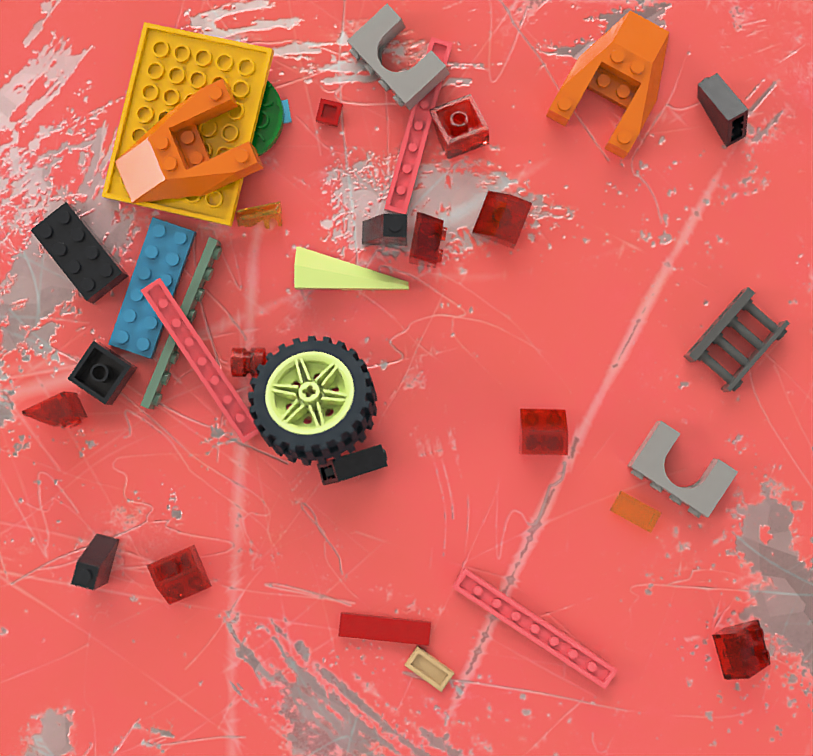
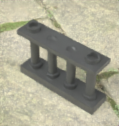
(729, 319)

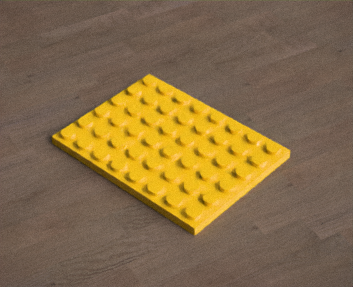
(165, 73)

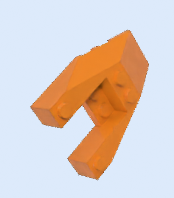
(623, 69)
(173, 155)

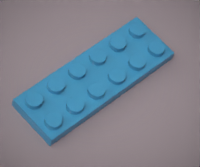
(161, 257)

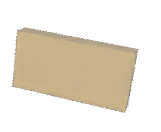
(429, 668)

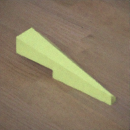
(321, 271)

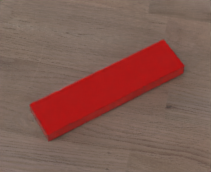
(384, 629)

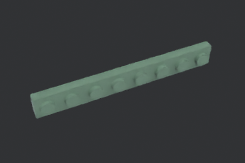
(194, 294)

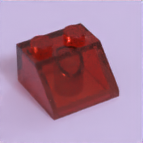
(460, 126)
(502, 218)
(426, 240)
(58, 411)

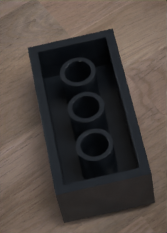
(79, 253)

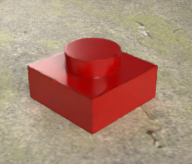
(329, 112)

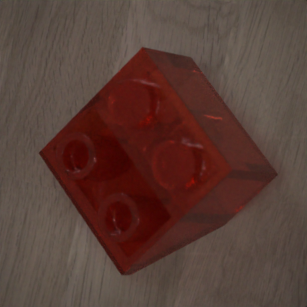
(543, 432)
(179, 575)
(741, 650)

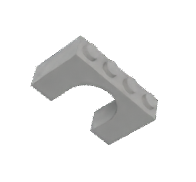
(407, 86)
(699, 497)

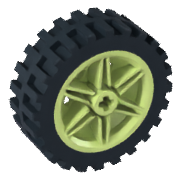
(325, 435)

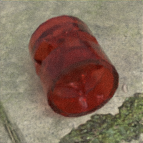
(246, 361)

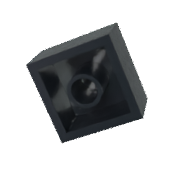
(102, 373)

